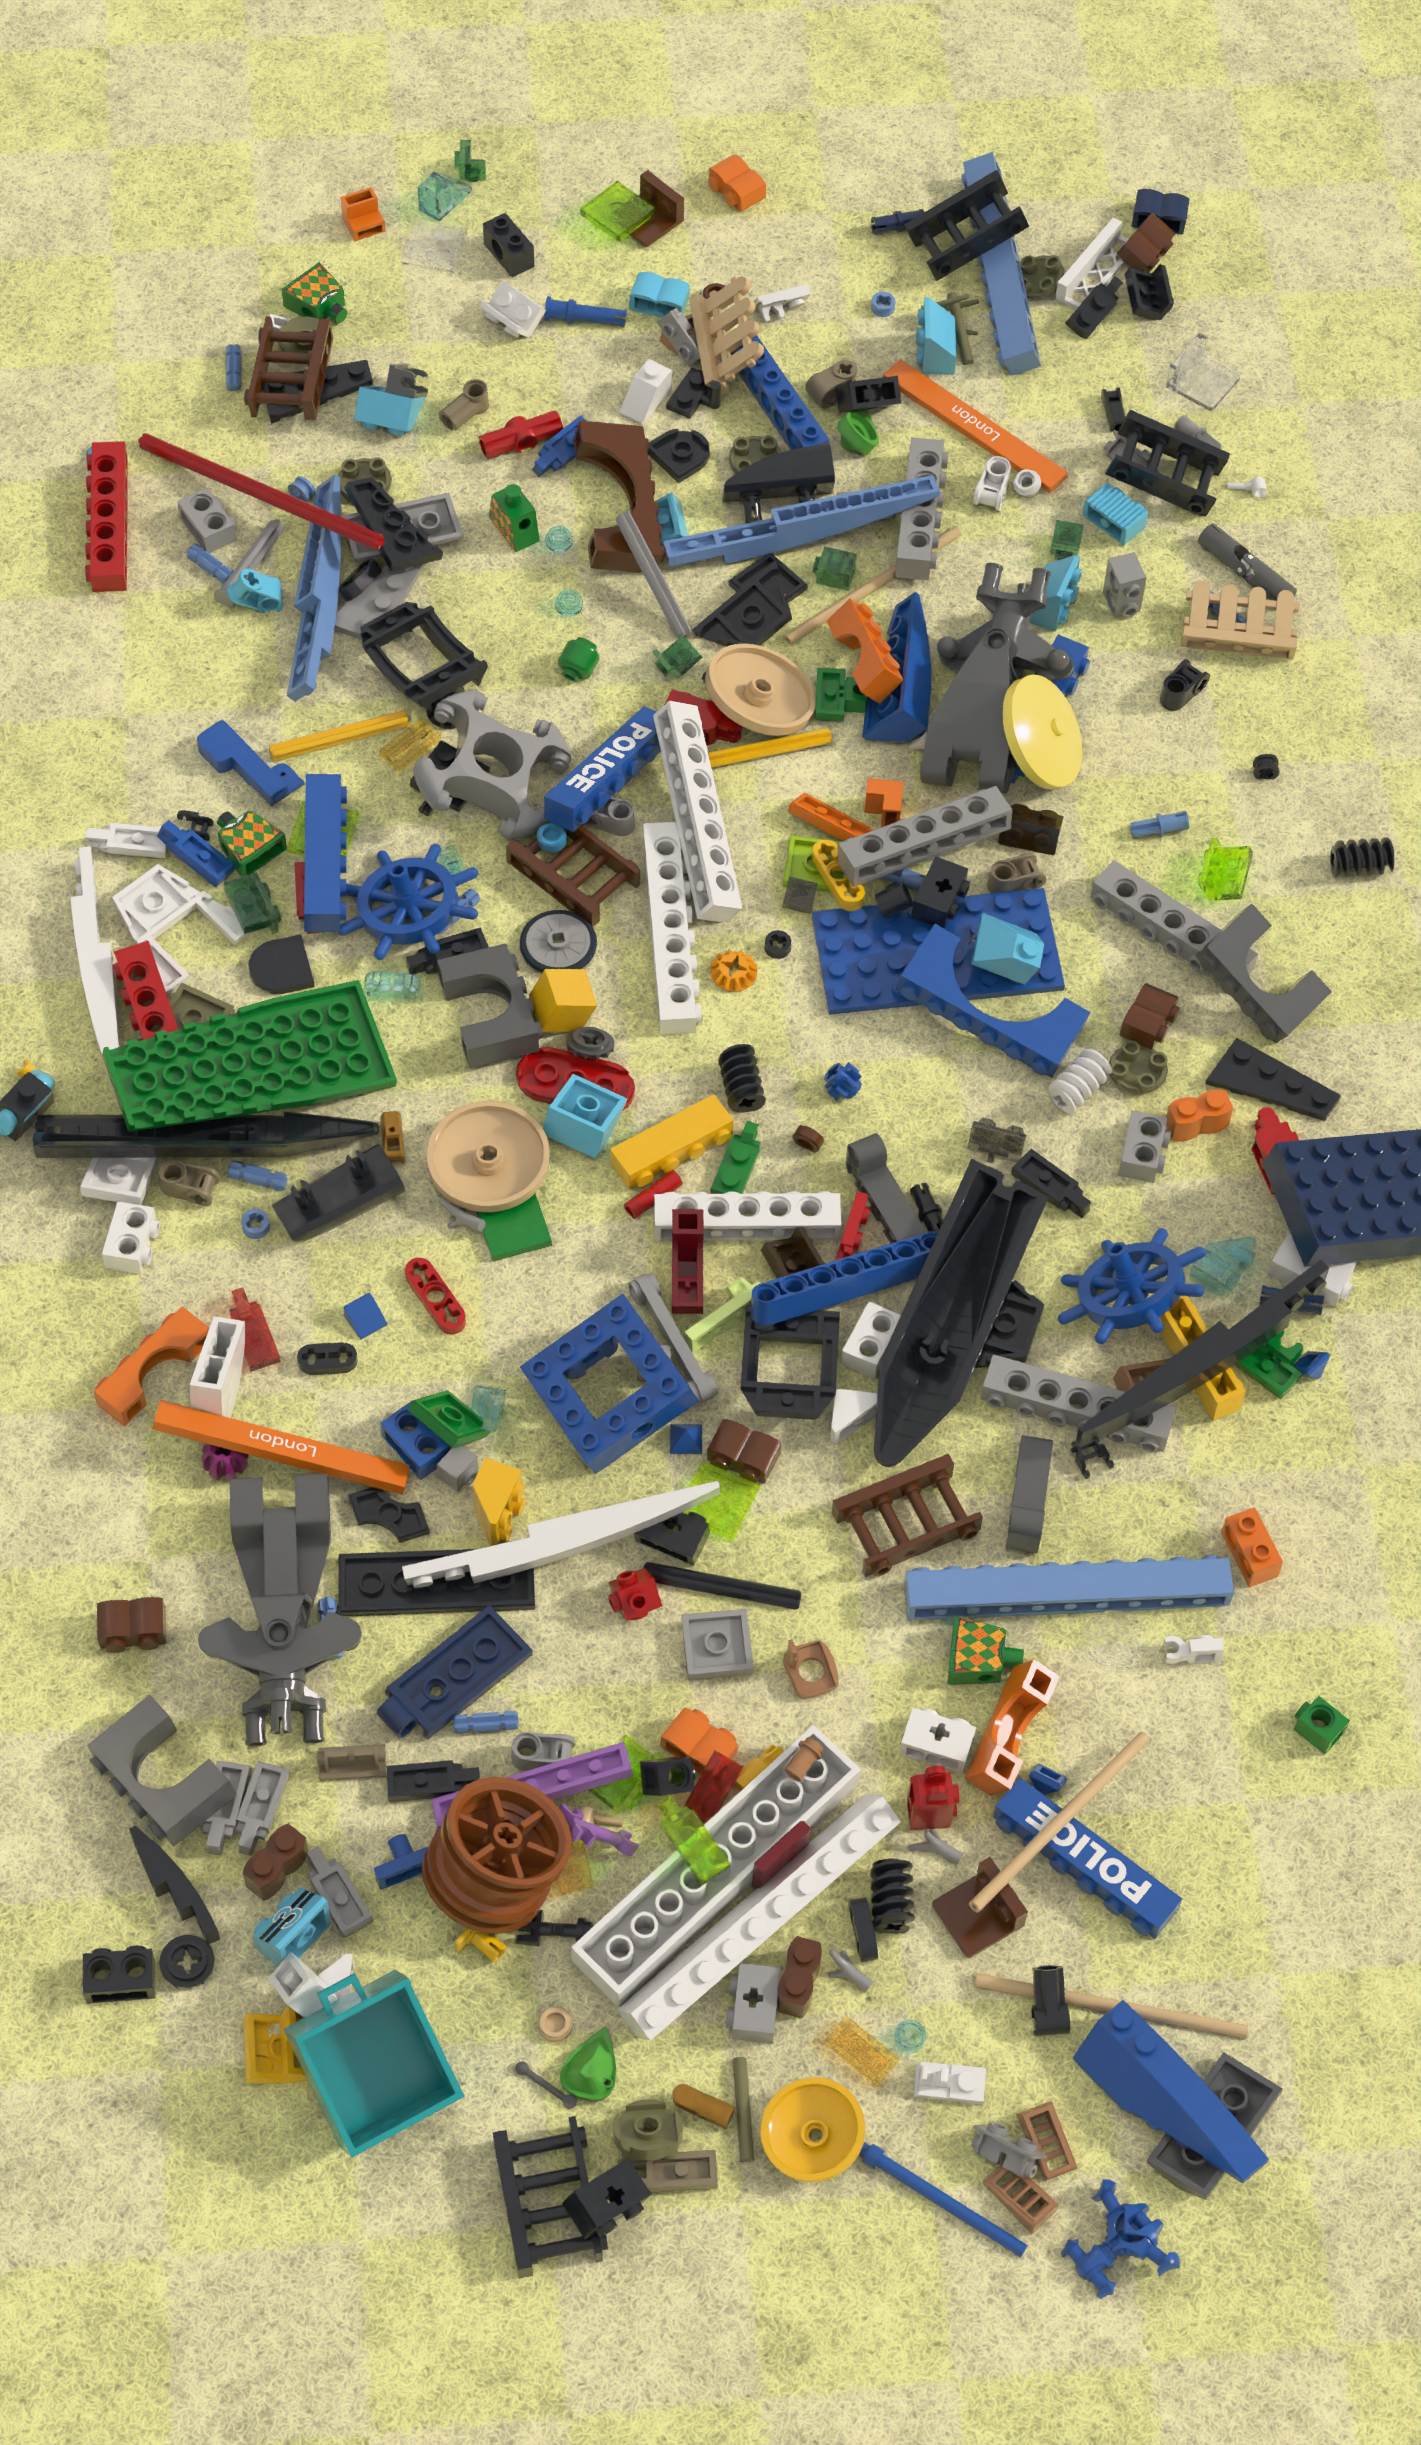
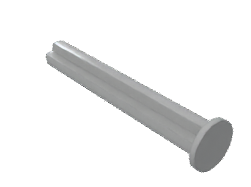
(252, 558)

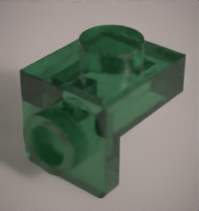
(469, 168)
(1066, 539)
(677, 657)

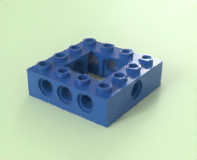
(631, 1420)

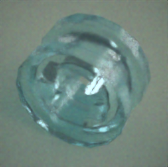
(902, 2043)

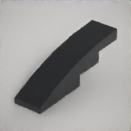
(168, 1877)

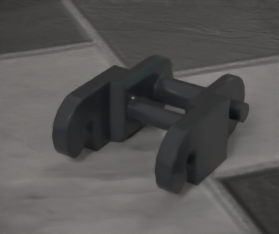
(197, 820)
(1100, 1451)

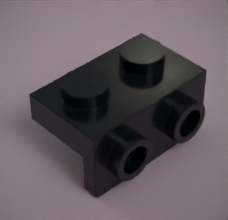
(1149, 292)

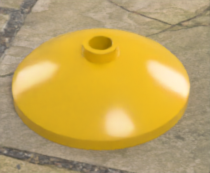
(807, 2108)

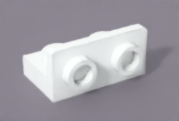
(514, 310)

